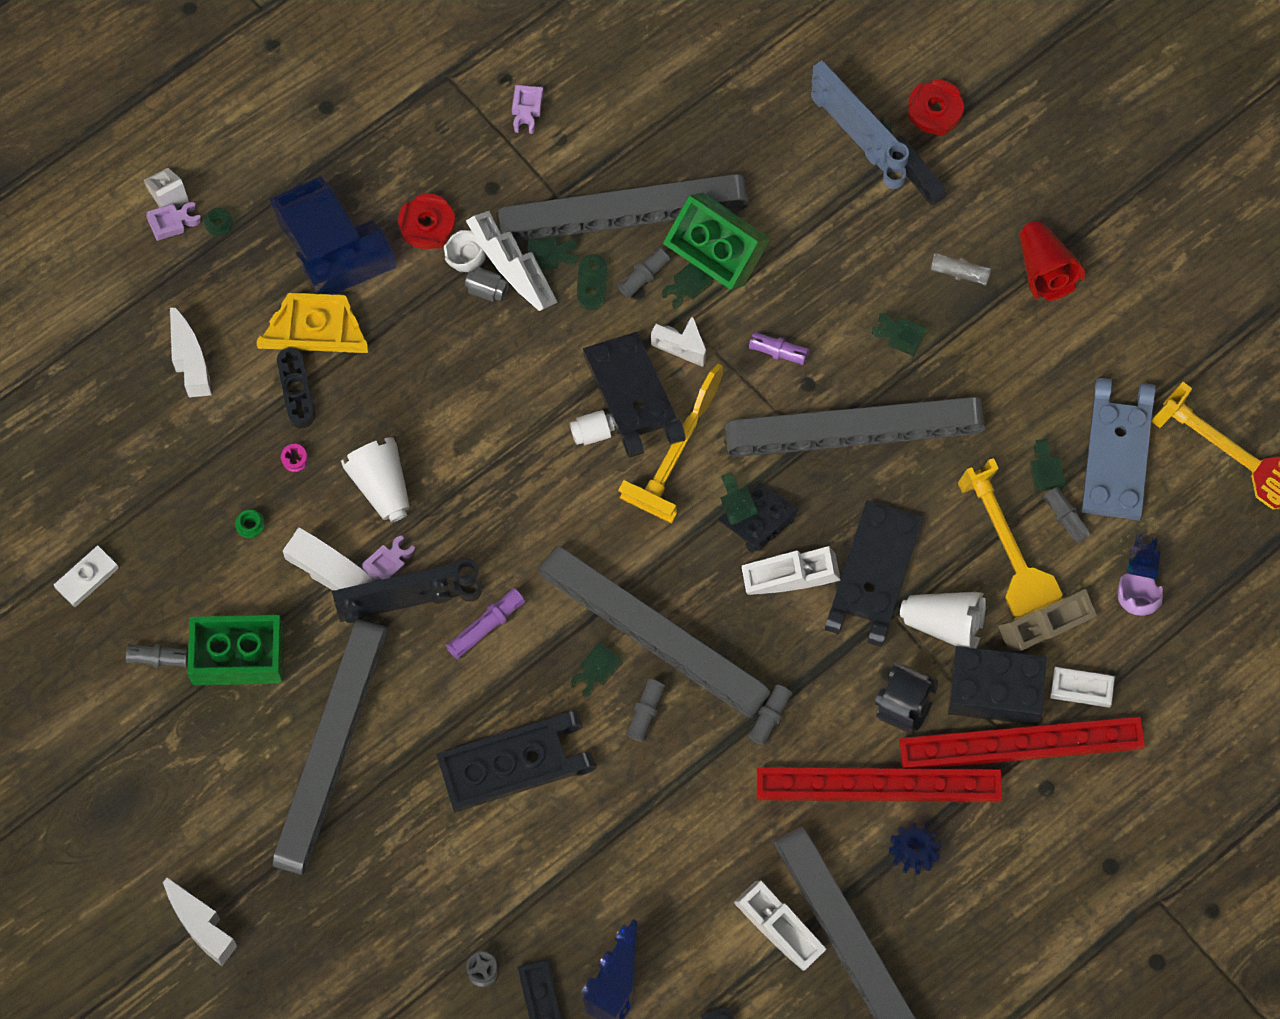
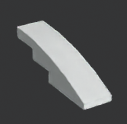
(518, 269)

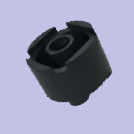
(906, 698)

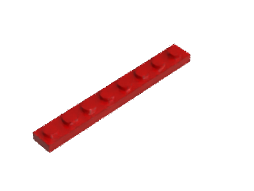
(1021, 743)
(879, 784)

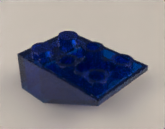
(314, 219)
(613, 989)

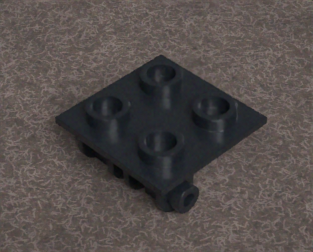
(772, 516)

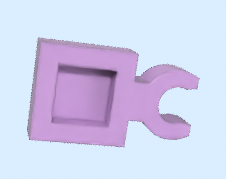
(526, 105)
(169, 221)
(387, 562)

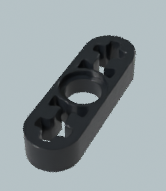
(921, 175)
(304, 396)

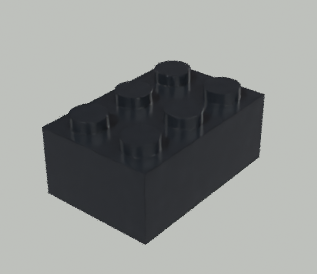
(997, 685)

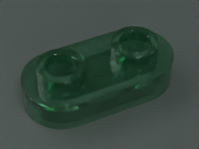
(592, 280)

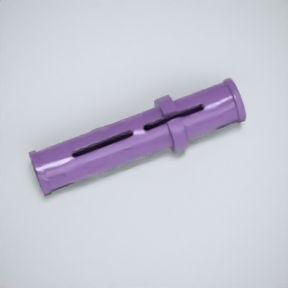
(495, 615)

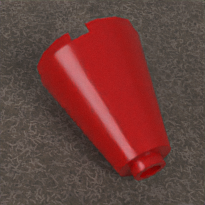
(1048, 263)

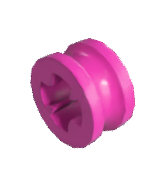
(288, 450)

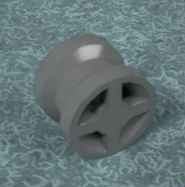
(479, 963)

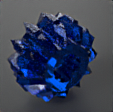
(906, 855)

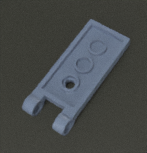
(859, 123)
(1117, 463)

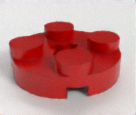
(935, 121)
(427, 236)

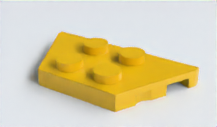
(314, 324)

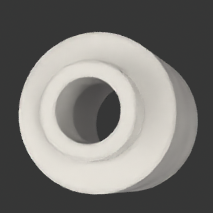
(592, 428)

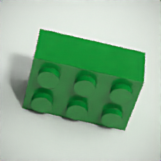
(716, 240)
(235, 650)

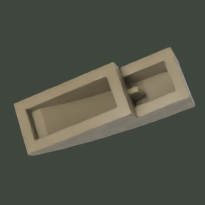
(1047, 621)

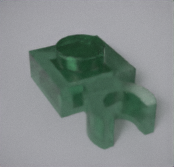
(548, 252)
(689, 282)
(903, 336)
(597, 666)

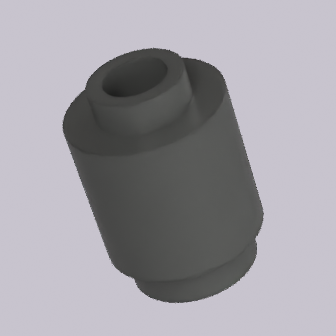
(486, 285)

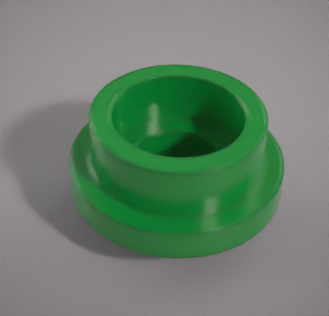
(249, 516)

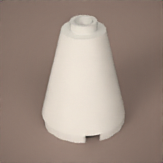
(380, 478)
(947, 616)

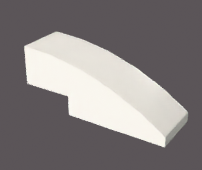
(188, 356)
(323, 562)
(791, 571)
(200, 923)
(779, 925)

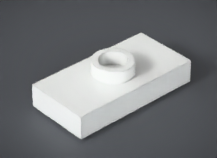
(86, 576)
(1082, 687)

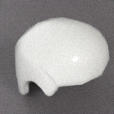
(464, 251)

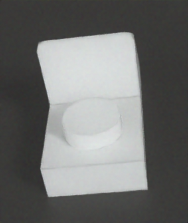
(685, 345)

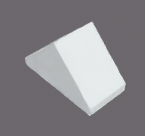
(167, 189)

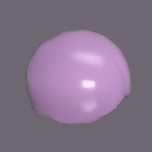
(1139, 594)

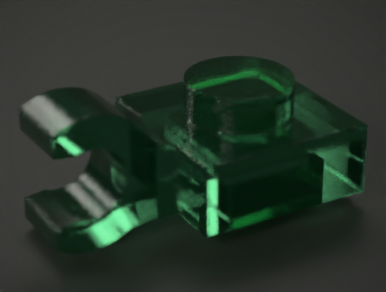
(1046, 471)
(738, 502)

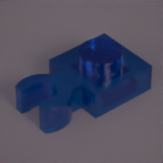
(1143, 558)

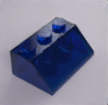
(351, 264)

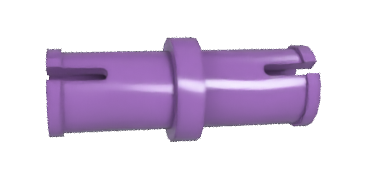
(779, 348)

